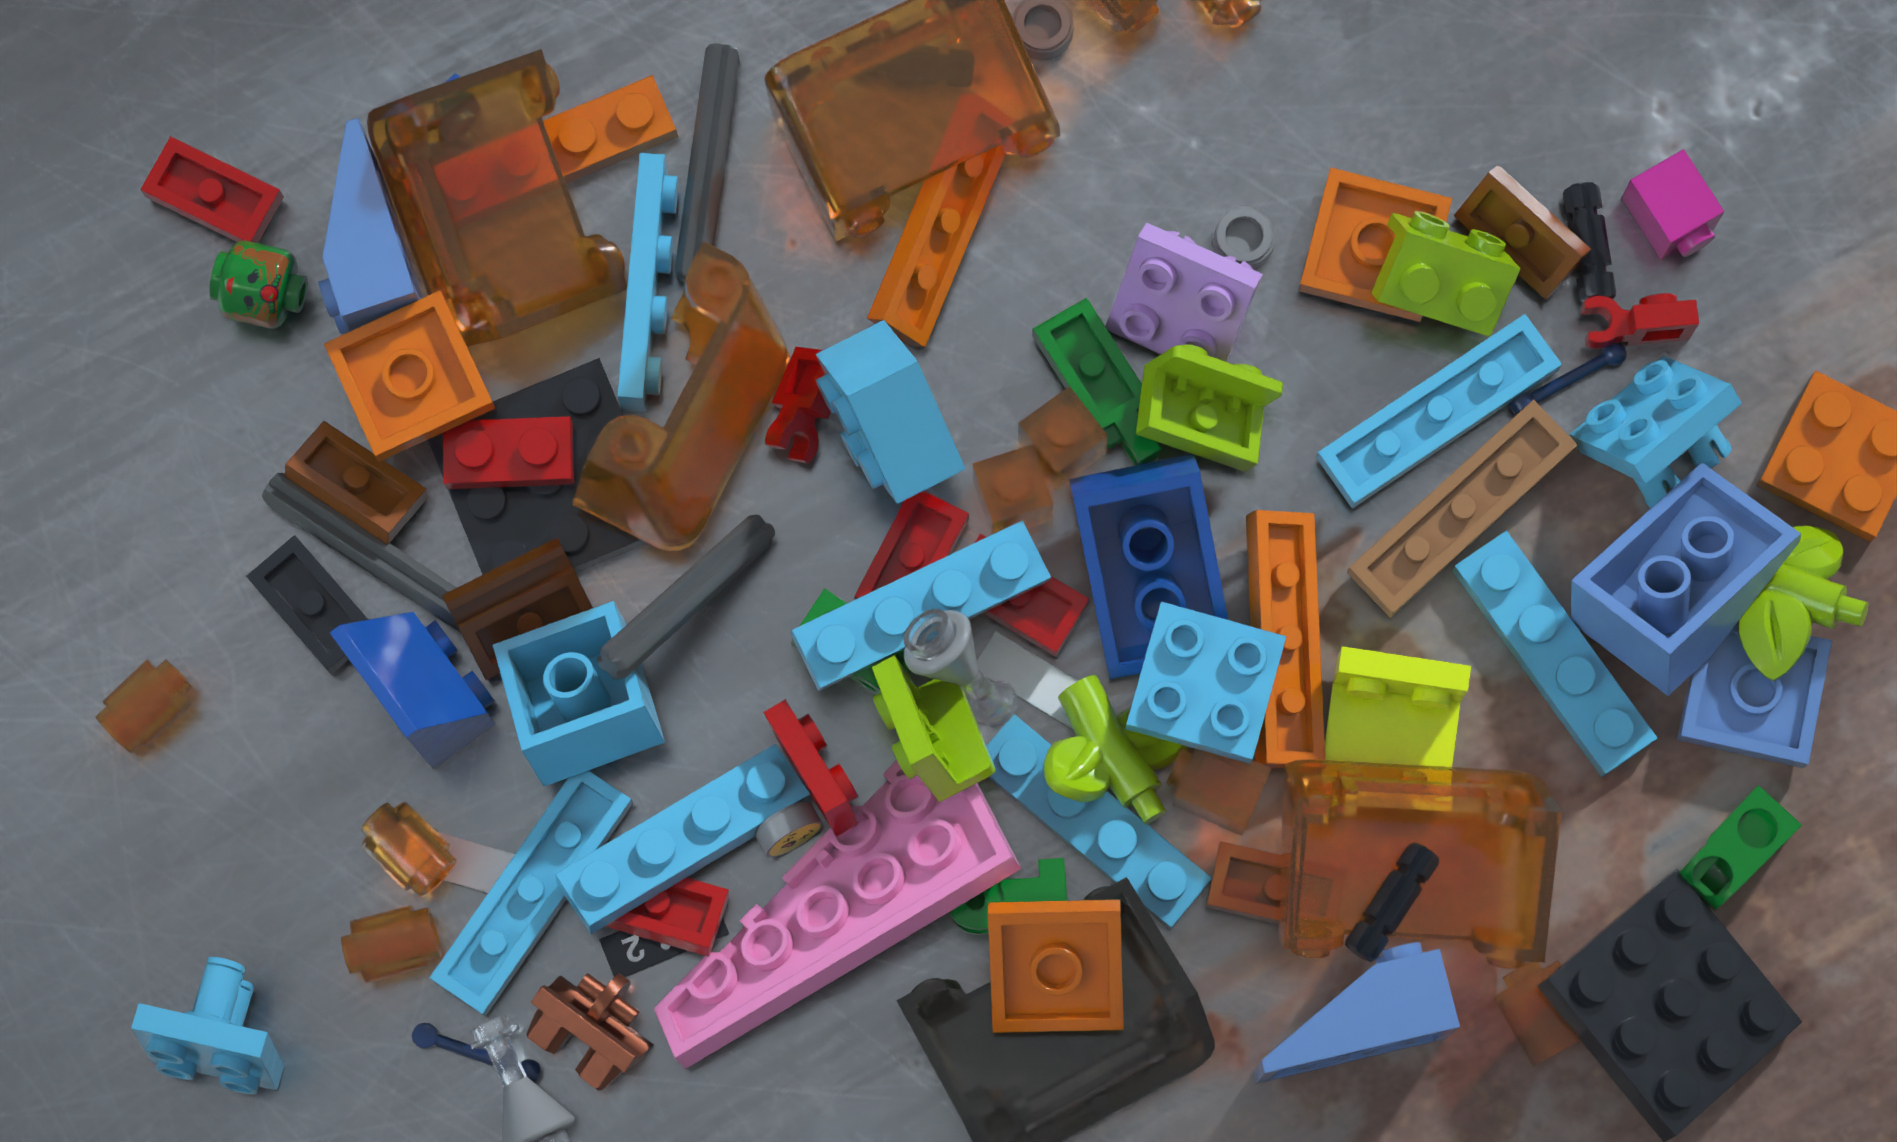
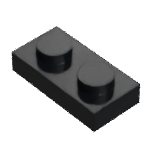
(306, 599)

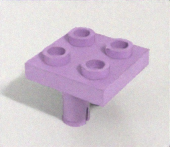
(1182, 295)

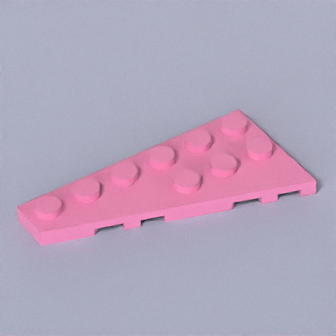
(841, 908)

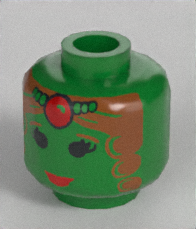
(257, 284)

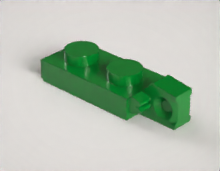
(1099, 375)

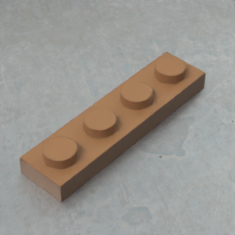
(1462, 508)

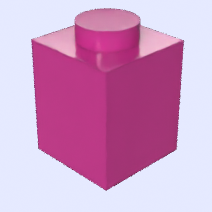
(1673, 206)

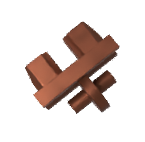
(597, 1018)

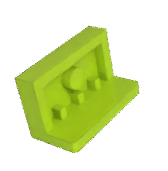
(1446, 273)
(1205, 405)
(934, 730)

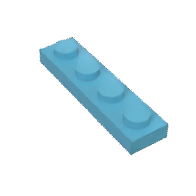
(644, 310)
(1438, 411)
(876, 623)
(1554, 654)
(1097, 830)
(680, 839)
(527, 892)

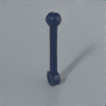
(1612, 355)
(427, 1037)

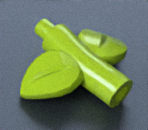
(1799, 593)
(1106, 754)

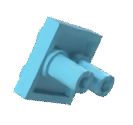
(1656, 421)
(1205, 682)
(212, 1034)

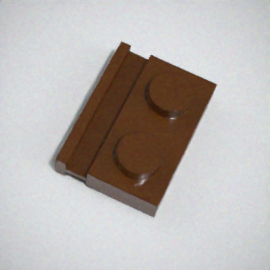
(516, 600)

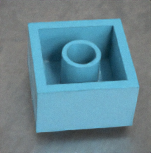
(887, 413)
(566, 706)

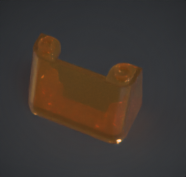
(906, 103)
(490, 200)
(670, 477)
(1356, 819)

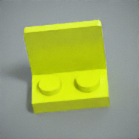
(1394, 708)

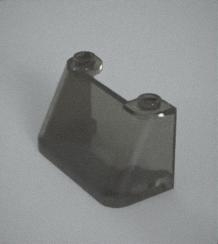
(1064, 1080)

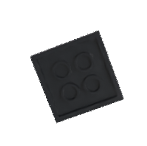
(518, 519)
(1669, 1005)

